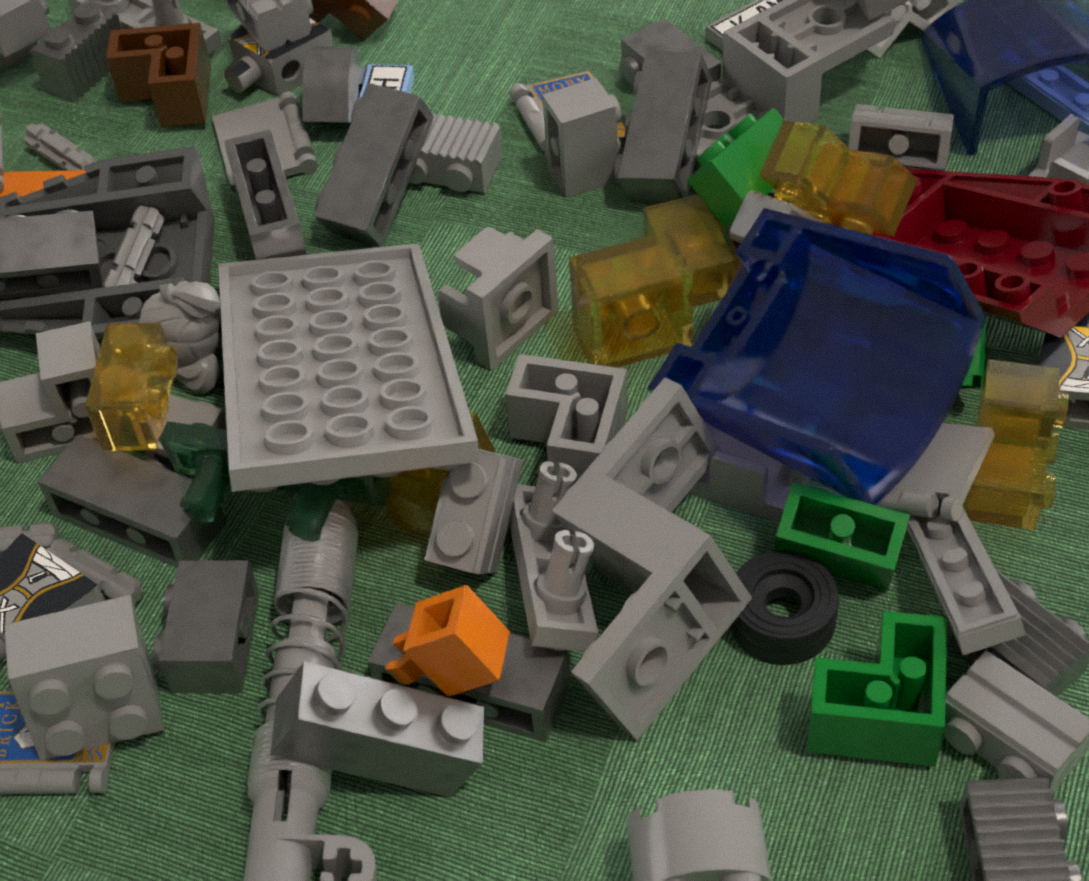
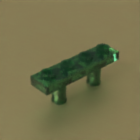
(204, 453)

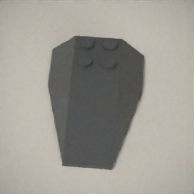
(113, 190)

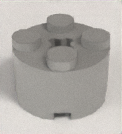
(699, 839)

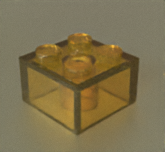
(632, 300)

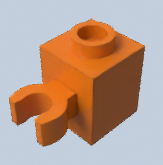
(451, 642)

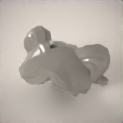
(193, 325)

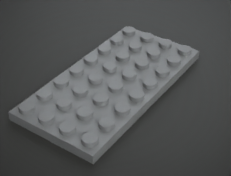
(338, 370)

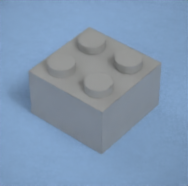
(83, 677)

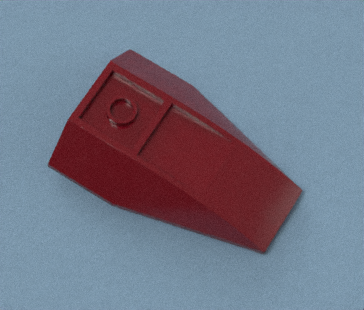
(1012, 238)

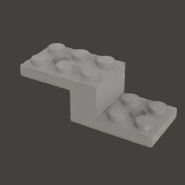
(781, 60)

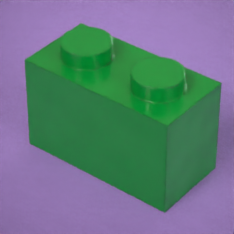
(843, 534)

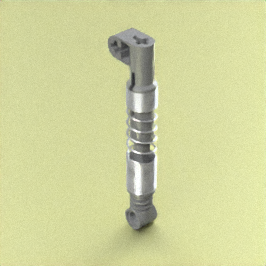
(313, 594)

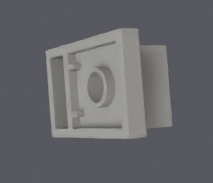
(676, 571)

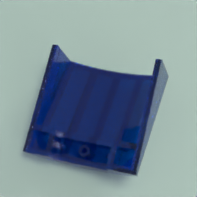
(996, 42)
(833, 352)

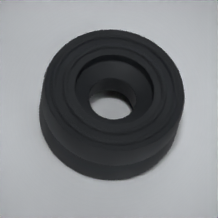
(793, 637)

